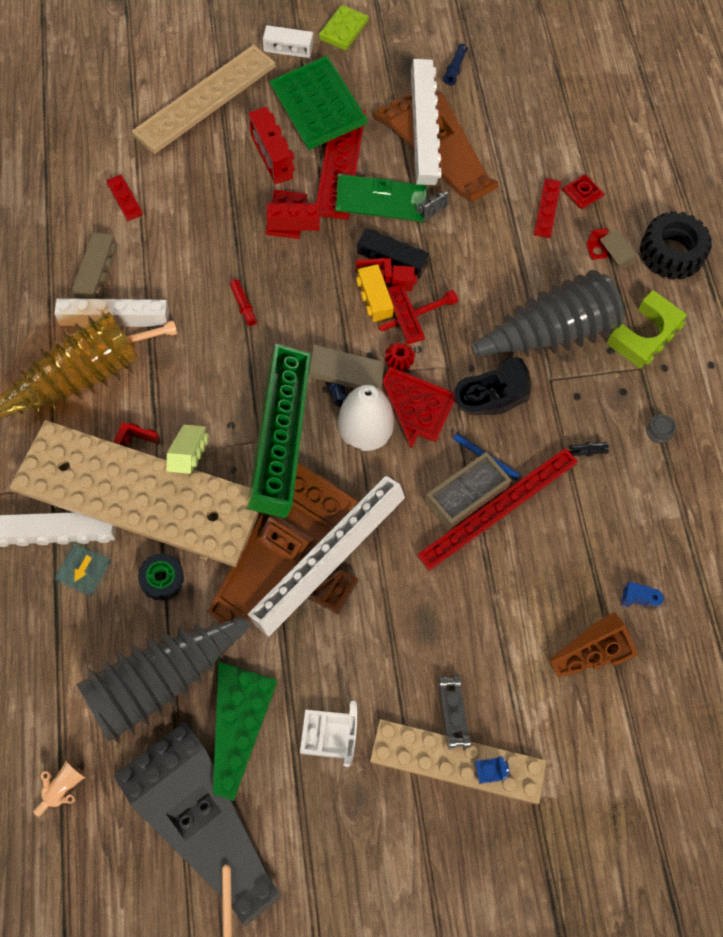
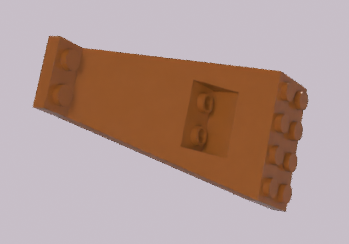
(458, 160)
(267, 560)

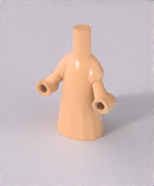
(54, 792)

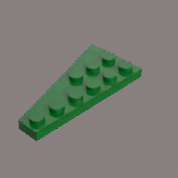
(240, 712)

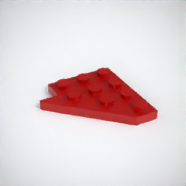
(417, 405)

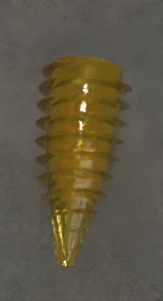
(71, 366)

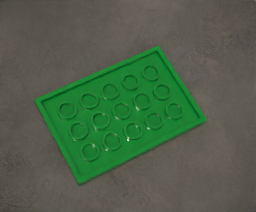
(318, 102)

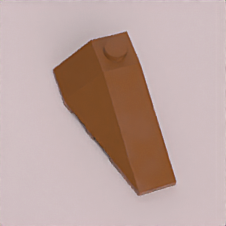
(599, 645)

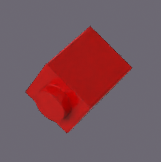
(405, 276)

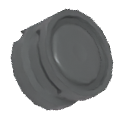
(661, 429)

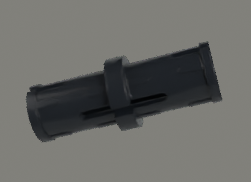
(589, 449)

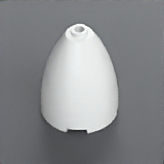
(366, 418)

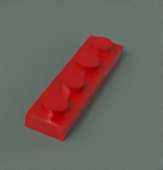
(547, 208)
(405, 314)

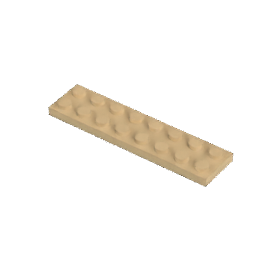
(428, 756)

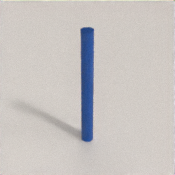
(478, 451)

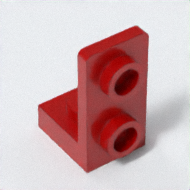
(384, 265)
(126, 432)

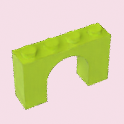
(640, 349)

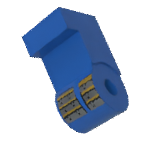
(641, 595)

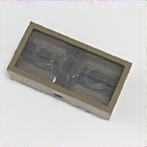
(467, 491)

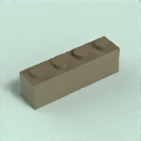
(95, 266)

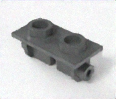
(433, 206)

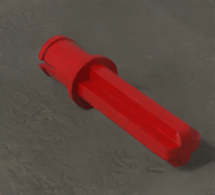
(245, 308)

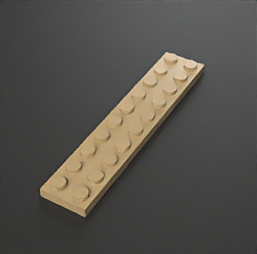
(203, 99)

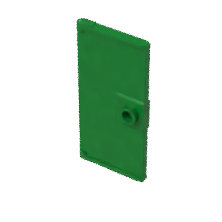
(379, 197)

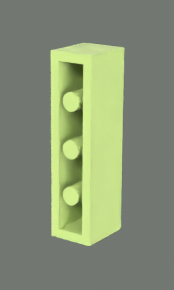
(187, 449)

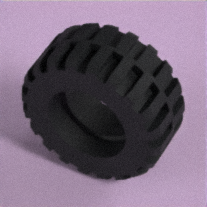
(681, 229)

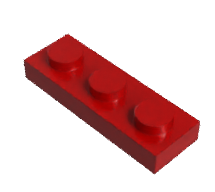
(124, 197)

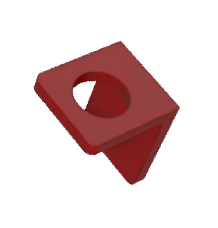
(594, 242)

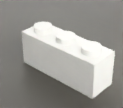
(288, 41)

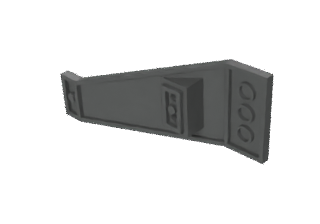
(173, 787)

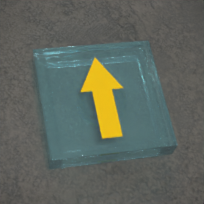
(82, 570)

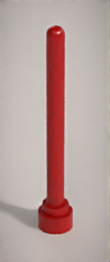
(449, 298)

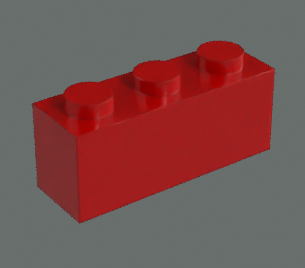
(293, 216)

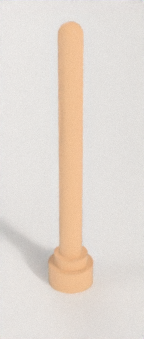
(168, 328)
(226, 901)

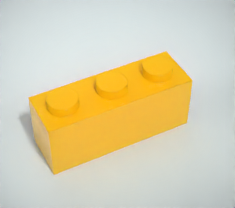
(374, 293)

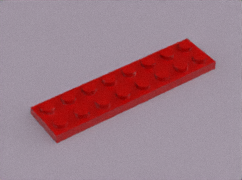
(339, 158)

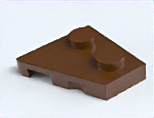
(334, 591)

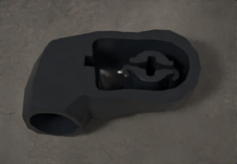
(495, 390)

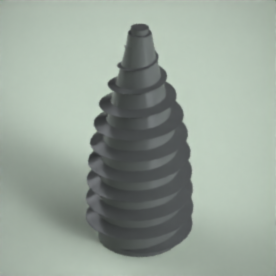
(562, 316)
(156, 675)

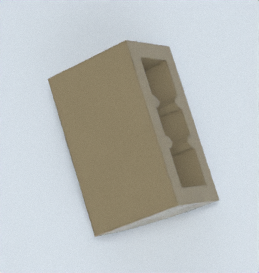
(619, 249)

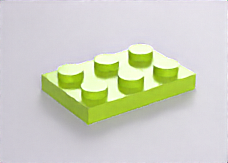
(343, 27)

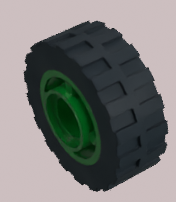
(161, 565)

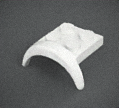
(330, 734)

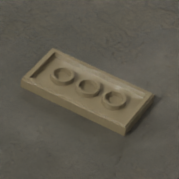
(345, 368)

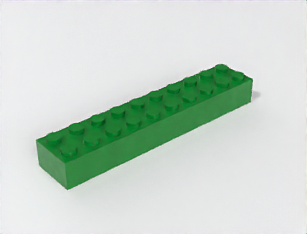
(279, 432)

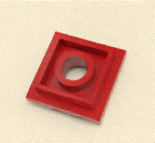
(582, 198)

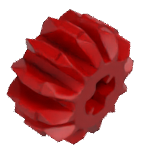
(399, 356)

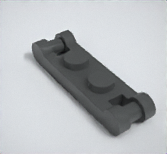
(453, 712)

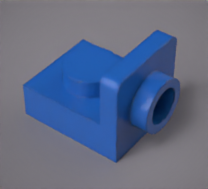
(492, 770)

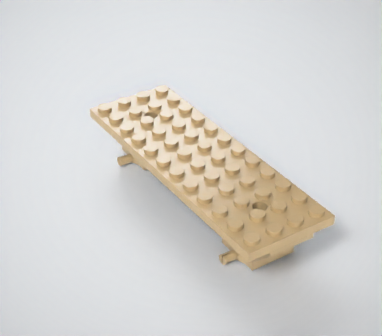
(137, 493)

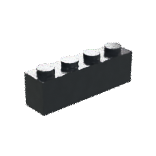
(376, 245)

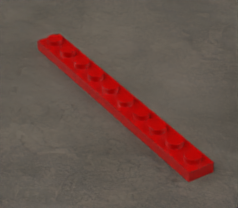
(496, 509)

